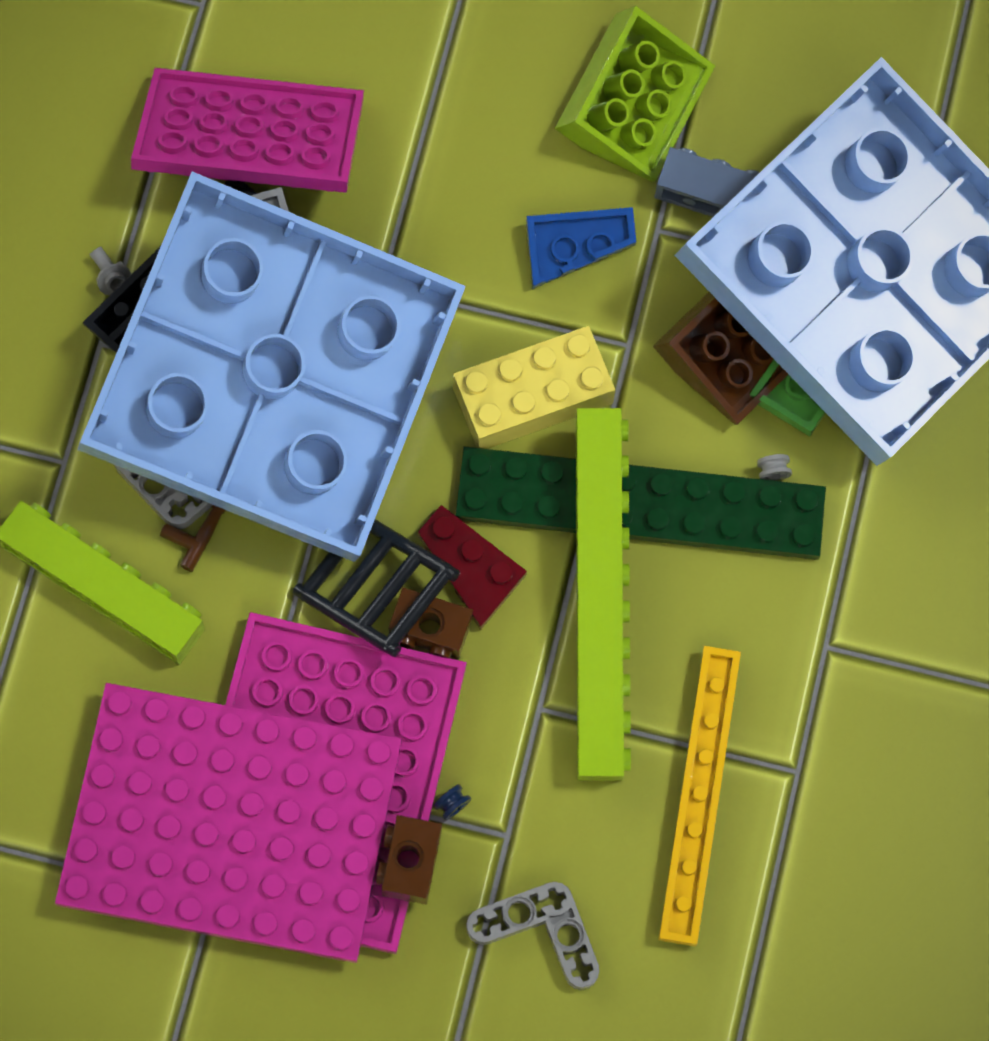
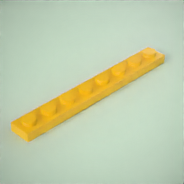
(699, 796)

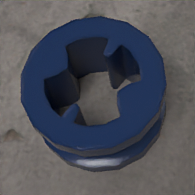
(452, 802)

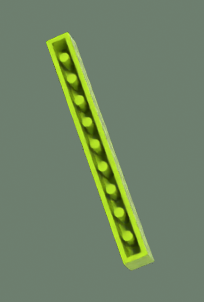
(600, 594)

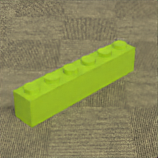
(101, 582)

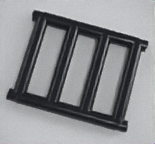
(362, 626)

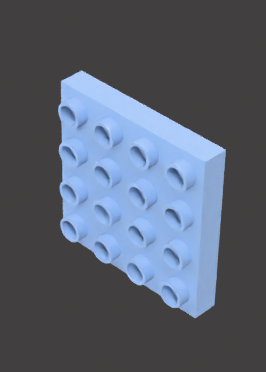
(862, 261)
(272, 367)

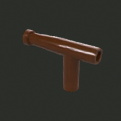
(194, 544)

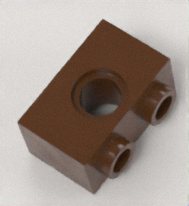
(453, 623)
(415, 882)

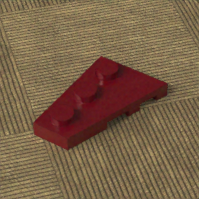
(485, 571)

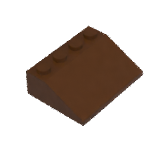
(718, 358)

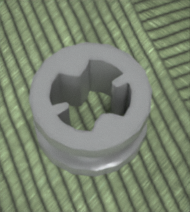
(774, 467)

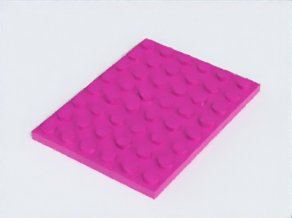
(356, 686)
(229, 822)

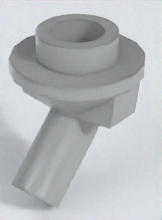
(111, 274)

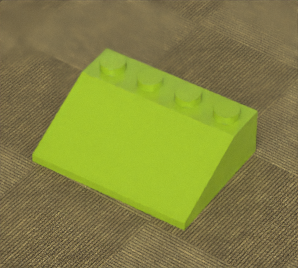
(635, 94)

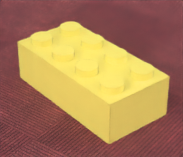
(533, 388)

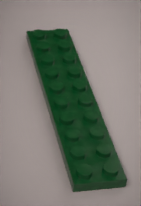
(662, 503)

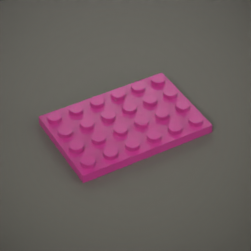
(248, 130)

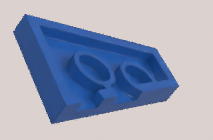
(575, 240)

